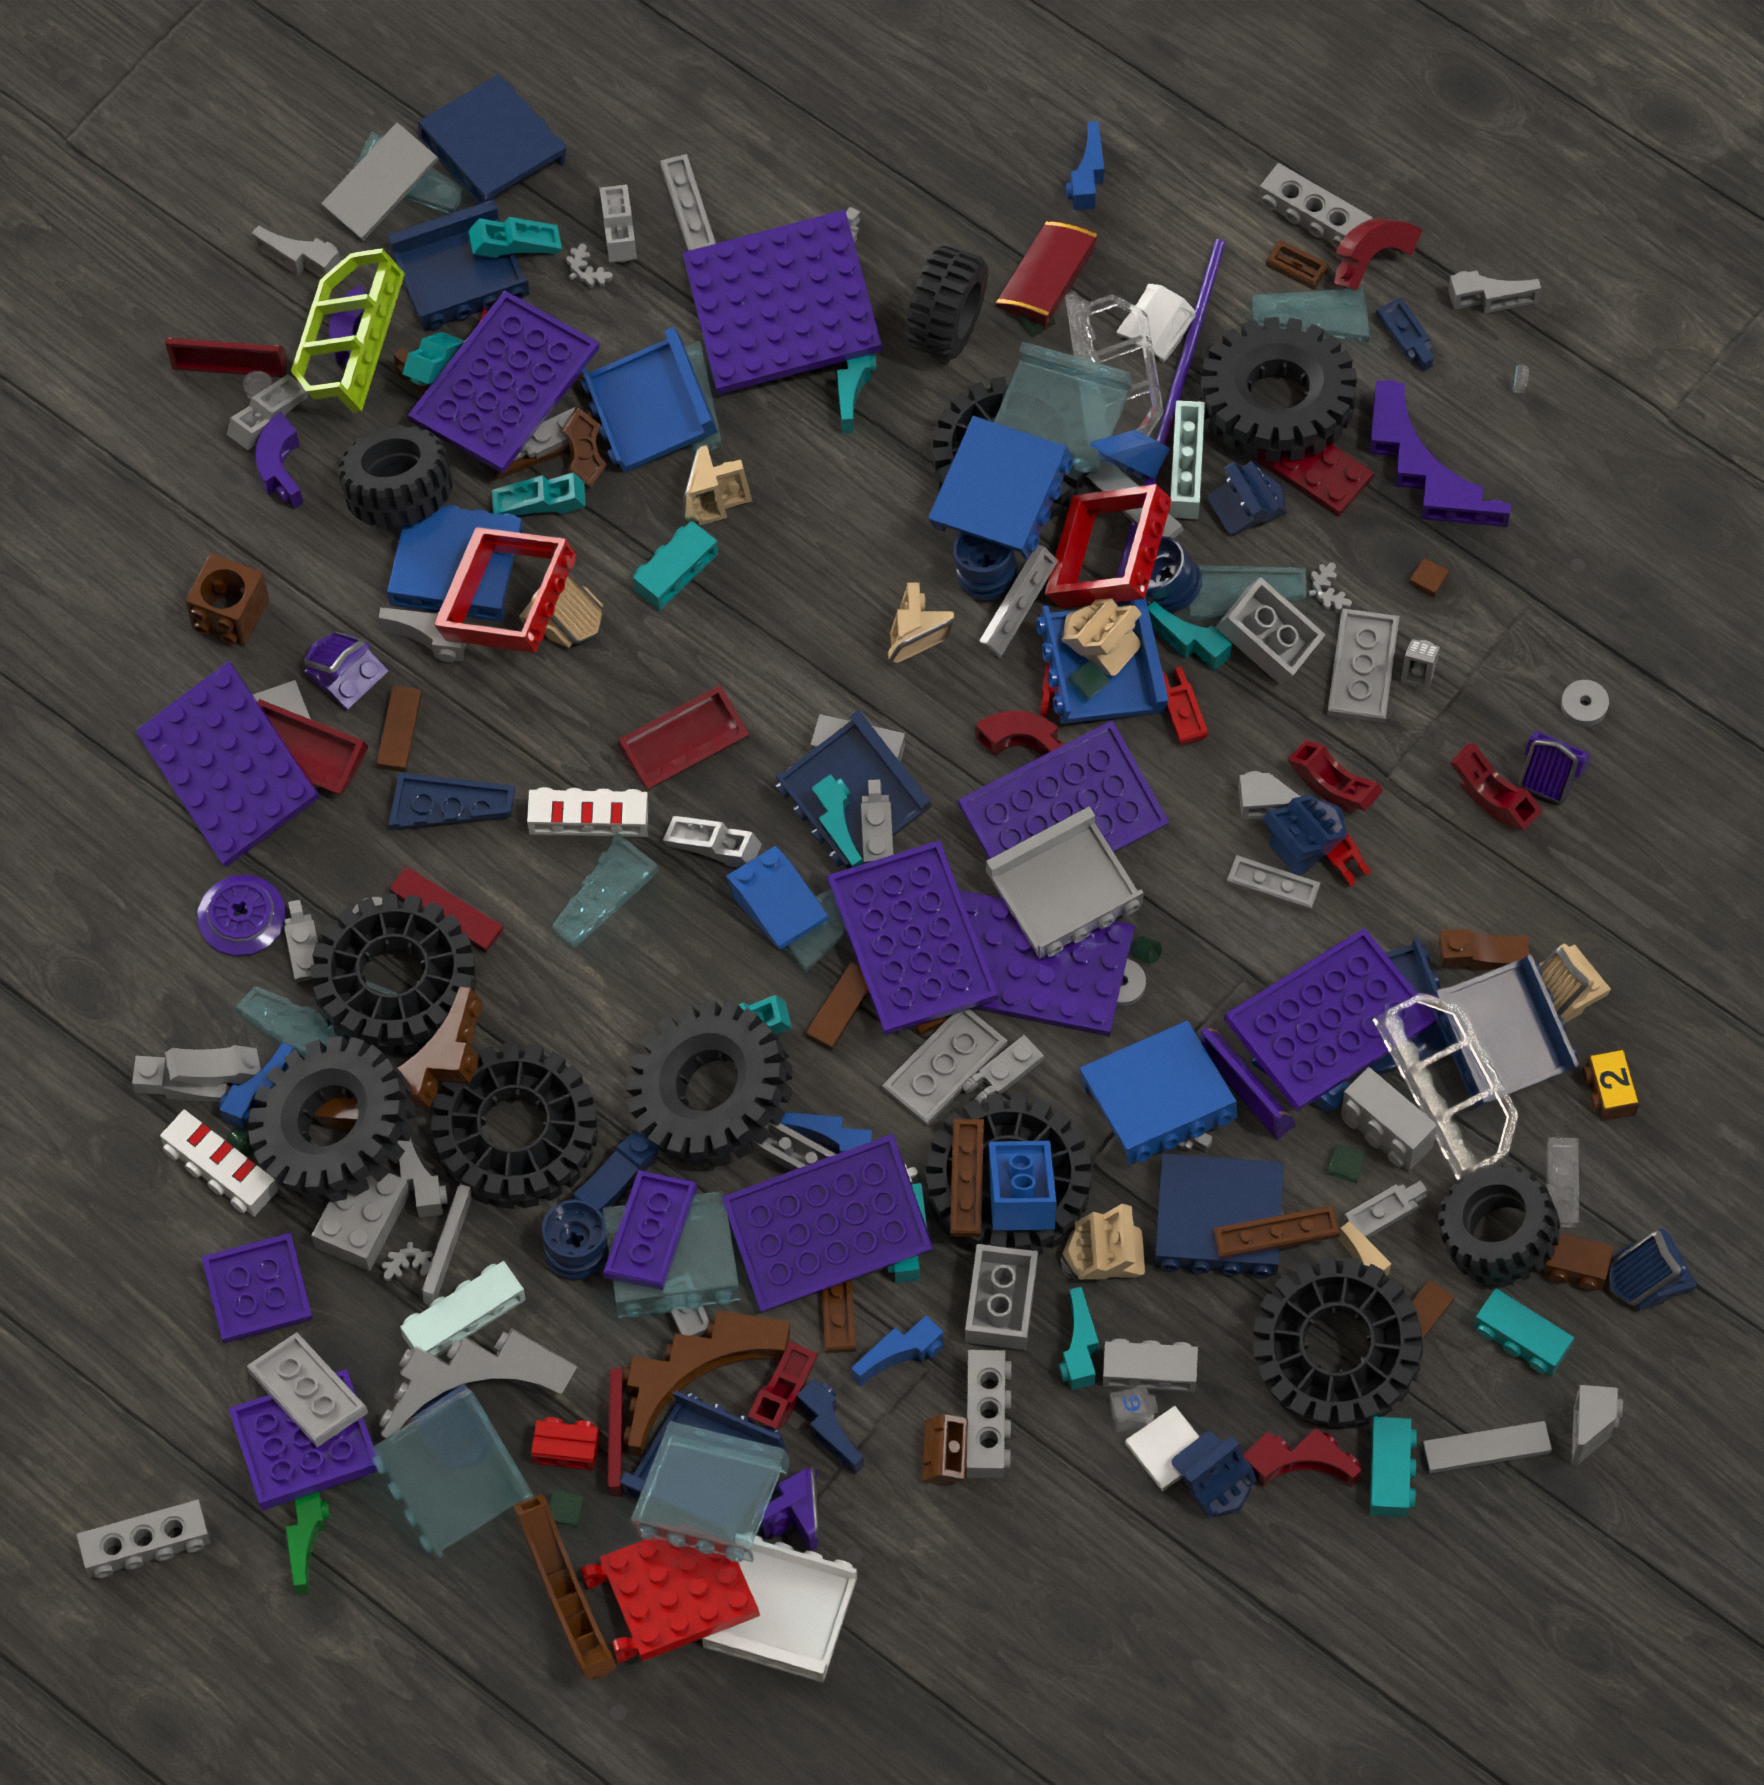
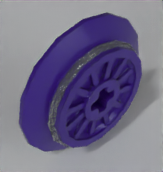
(247, 932)

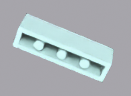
(1187, 459)
(464, 1311)

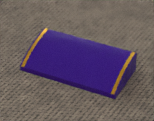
(1246, 1084)

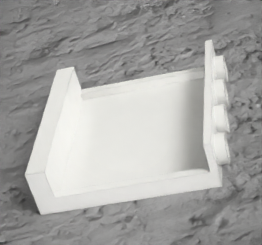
(799, 1609)

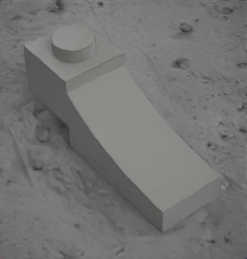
(618, 223)
(297, 254)
(1494, 295)
(279, 397)
(421, 628)
(712, 840)
(213, 1066)
(153, 1077)
(427, 1188)

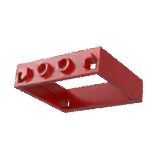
(470, 574)
(1063, 584)

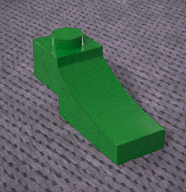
(301, 1538)

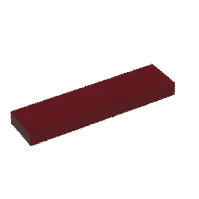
(479, 928)
(615, 1447)

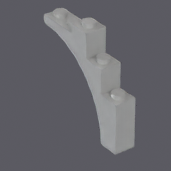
(430, 1376)

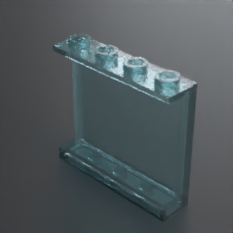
(1065, 401)
(701, 1268)
(450, 1471)
(708, 1491)

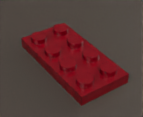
(1327, 477)

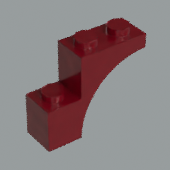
(1317, 1452)

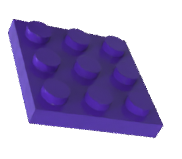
(257, 1288)

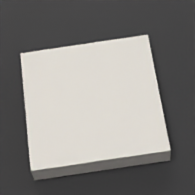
(1160, 1443)

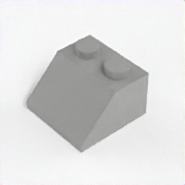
(1594, 1418)

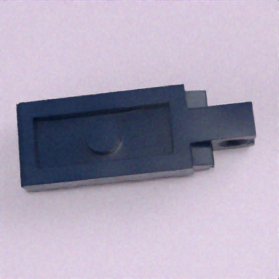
(1407, 332)

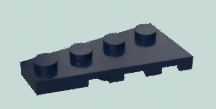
(441, 800)

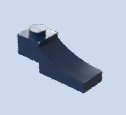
(618, 1172)
(819, 1404)

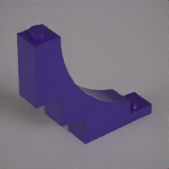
(1445, 493)

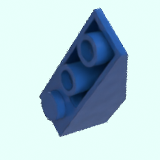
(1132, 453)

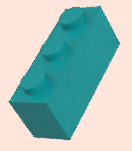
(675, 565)
(1523, 1333)
(1392, 1467)

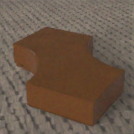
(581, 435)

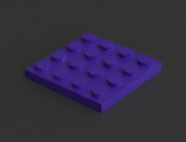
(286, 1462)

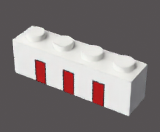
(587, 812)
(218, 1163)

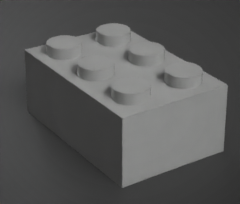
(1270, 630)
(1388, 1120)
(361, 1223)
(1001, 1297)

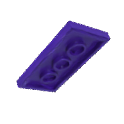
(650, 1230)

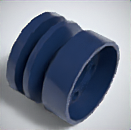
(984, 567)
(1174, 577)
(573, 1224)

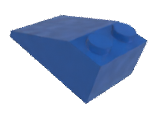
(776, 898)
(1022, 1185)

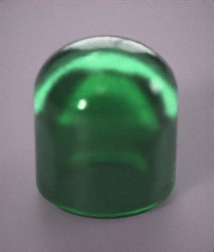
(1141, 949)
(237, 1139)

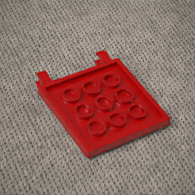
(671, 1595)

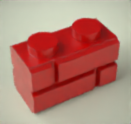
(565, 1444)

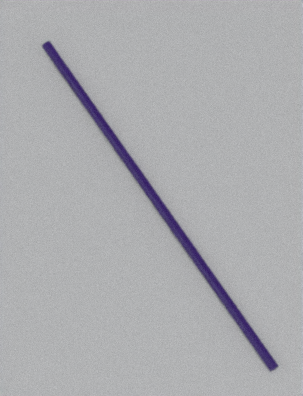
(1180, 377)

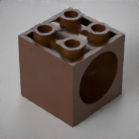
(225, 579)

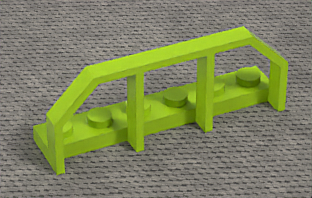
(370, 335)

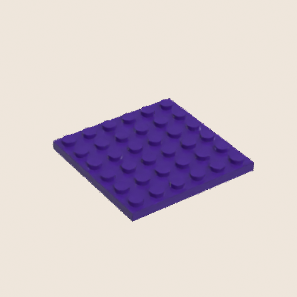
(782, 302)

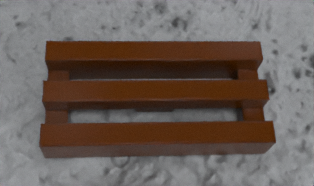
(1295, 269)

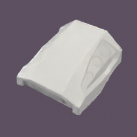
(1167, 316)

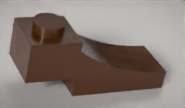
(1480, 951)

